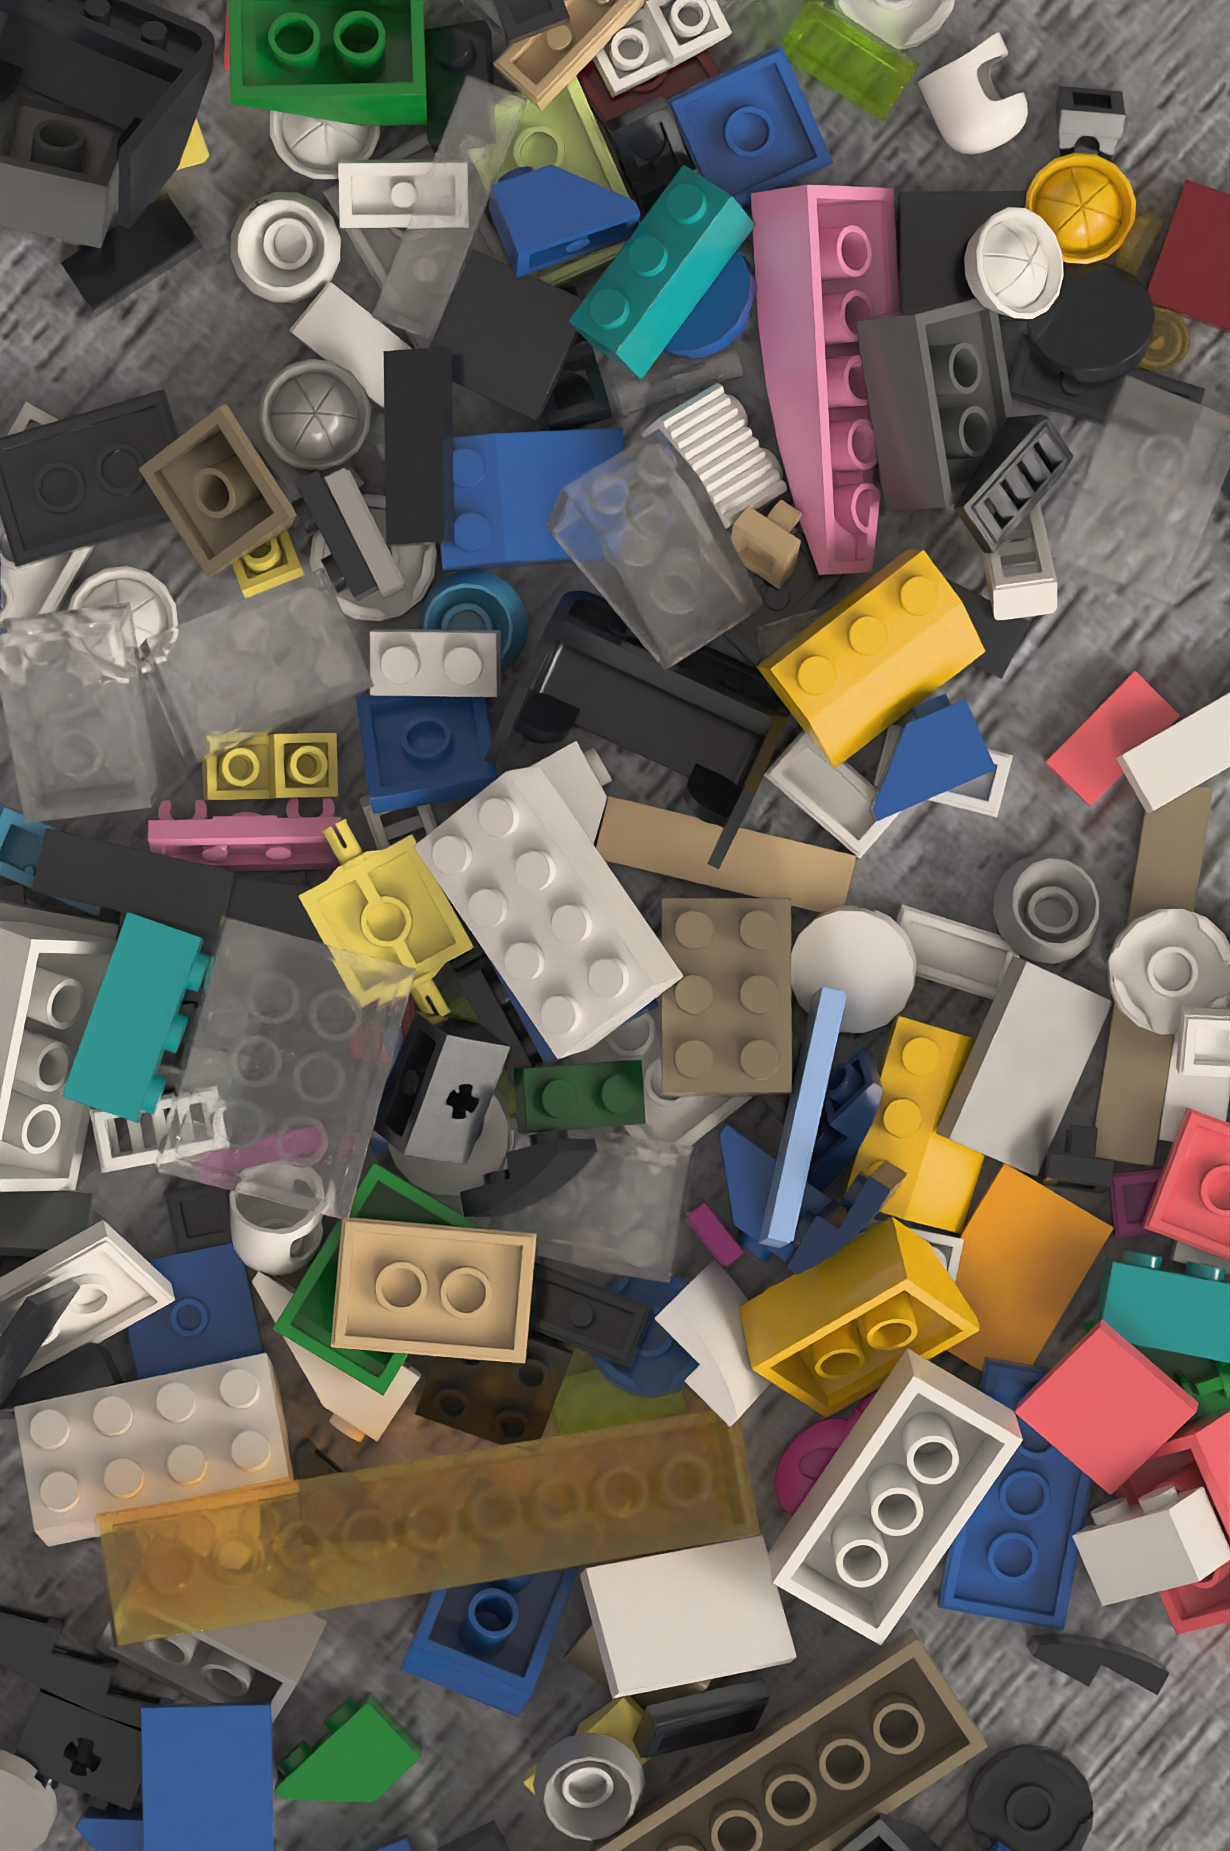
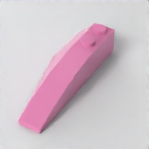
(818, 269)

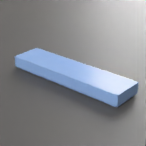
(802, 1117)

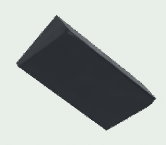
(131, 255)

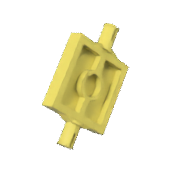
(389, 910)

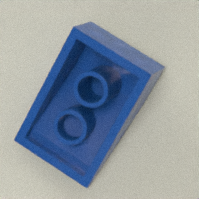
(508, 490)
(490, 1637)

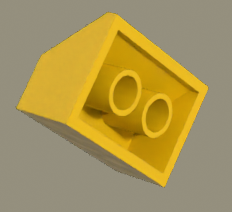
(874, 656)
(917, 1082)
(853, 1316)

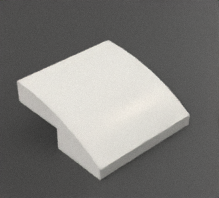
(710, 1328)

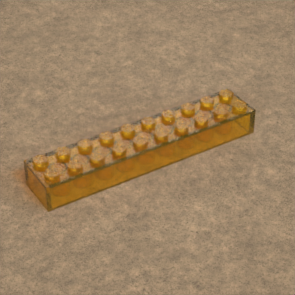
(423, 1526)

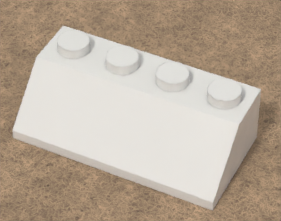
(45, 1005)

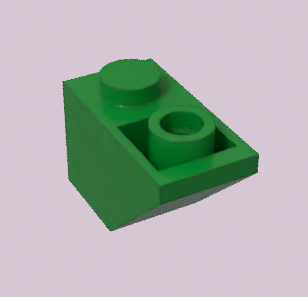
(353, 1760)

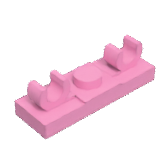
(248, 839)

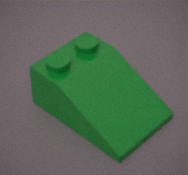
(330, 59)
(311, 1308)

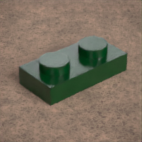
(579, 1096)

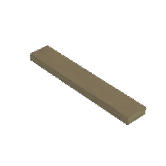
(1134, 1057)

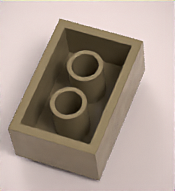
(731, 1010)

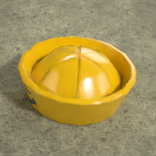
(1084, 204)

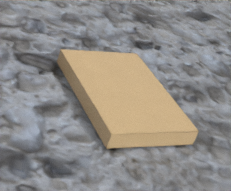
(433, 1290)

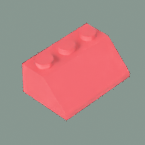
(1191, 1459)

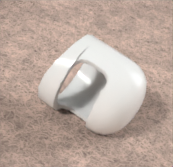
(967, 103)
(273, 1235)

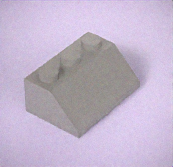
(231, 1663)

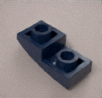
(850, 1108)
(838, 1223)

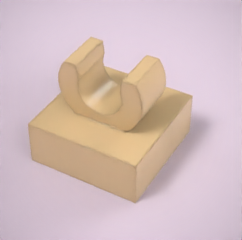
(769, 543)

